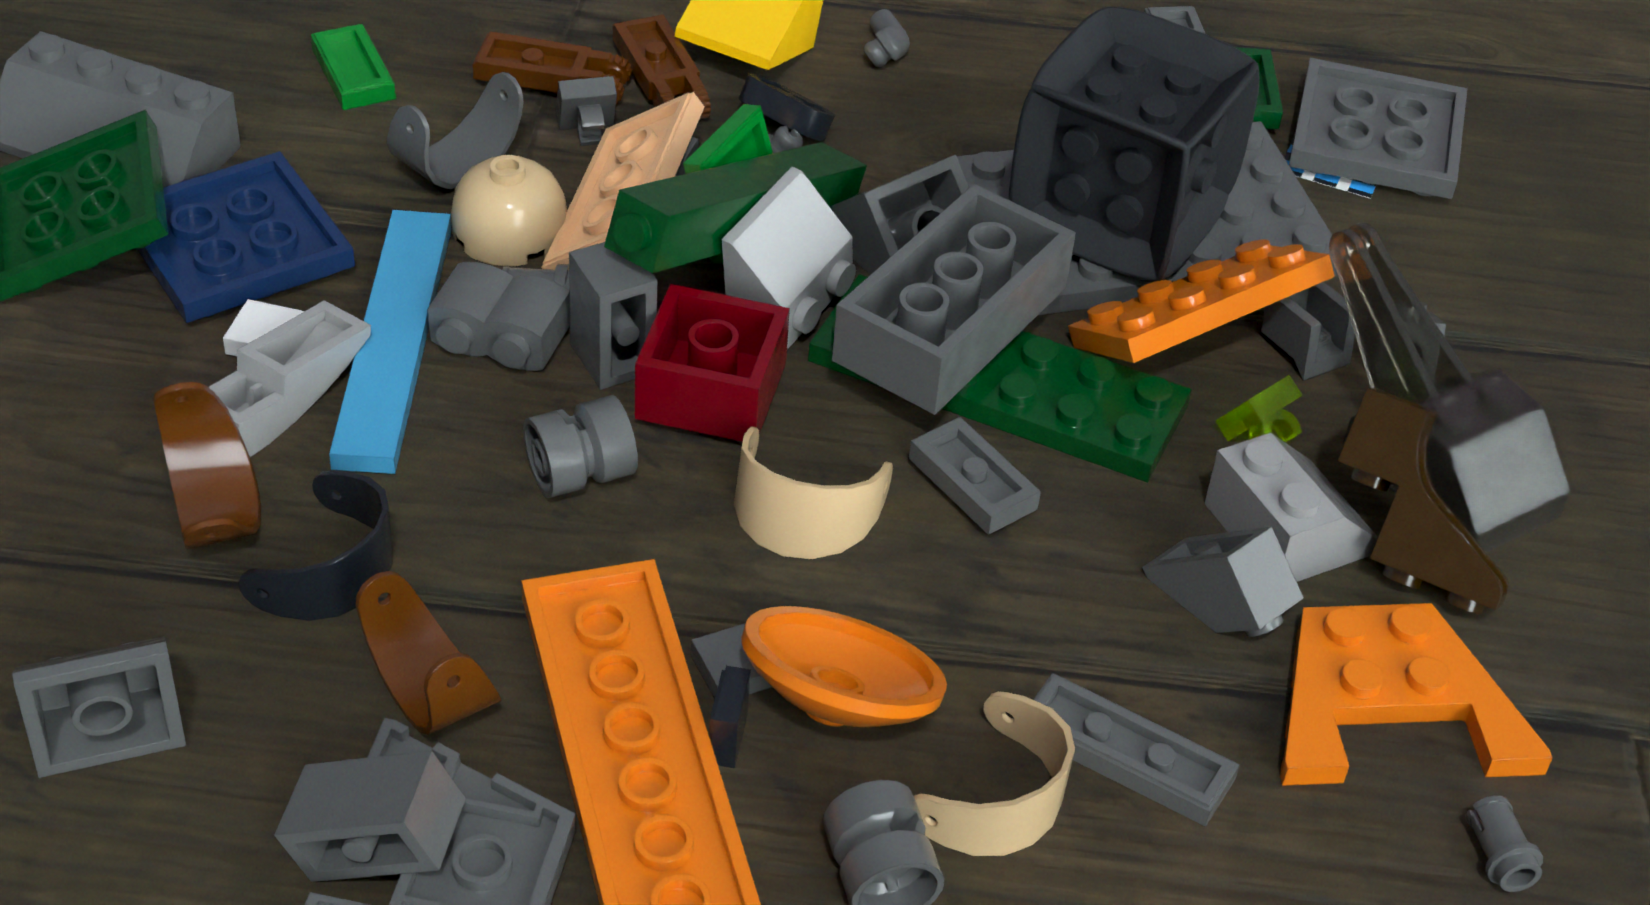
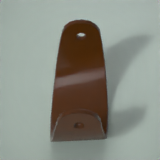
(206, 466)
(416, 657)

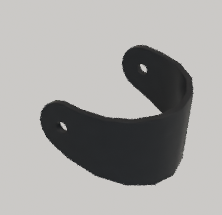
(329, 586)

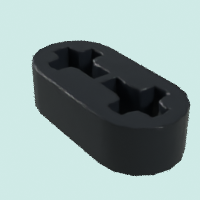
(787, 106)

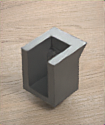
(1312, 329)

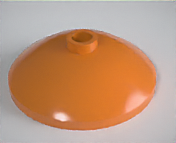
(842, 667)

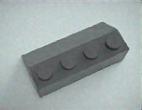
(68, 89)

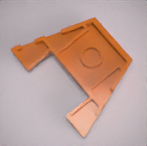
(1394, 669)

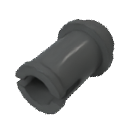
(1511, 858)

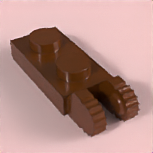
(659, 60)
(545, 62)

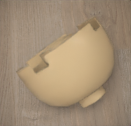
(507, 210)

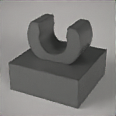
(586, 107)

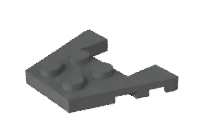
(503, 845)

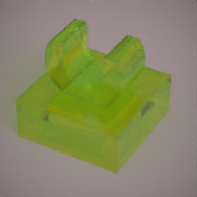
(1264, 412)

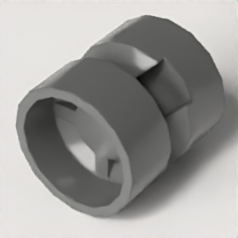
(572, 448)
(882, 846)

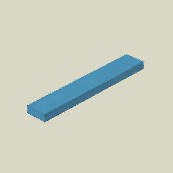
(389, 362)

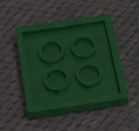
(80, 204)

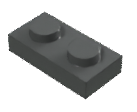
(974, 475)

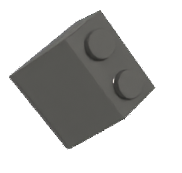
(898, 210)
(99, 706)

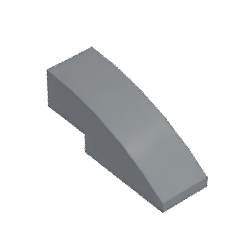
(289, 371)

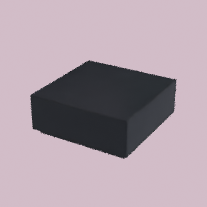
(729, 715)

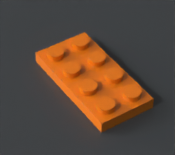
(1199, 302)

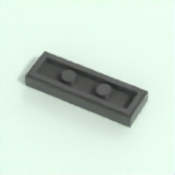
(1140, 752)

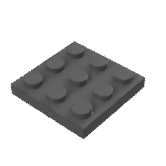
(1380, 128)

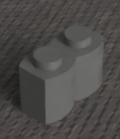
(500, 316)

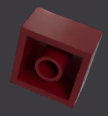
(711, 362)

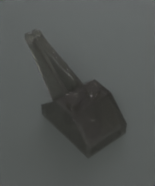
(1490, 438)

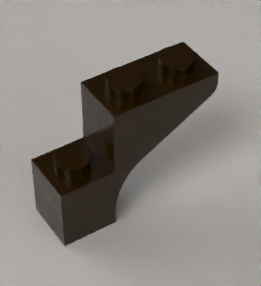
(1420, 532)

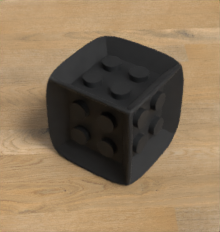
(1135, 139)

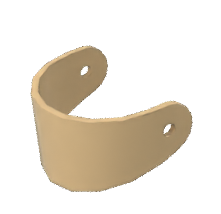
(801, 516)
(1015, 823)

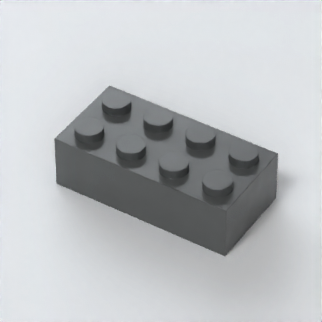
(952, 298)

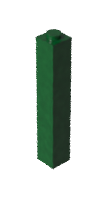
(691, 213)

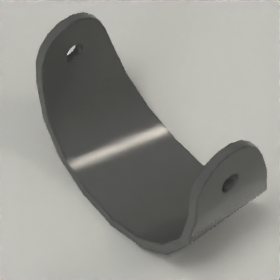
(480, 136)

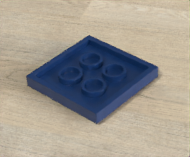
(243, 237)

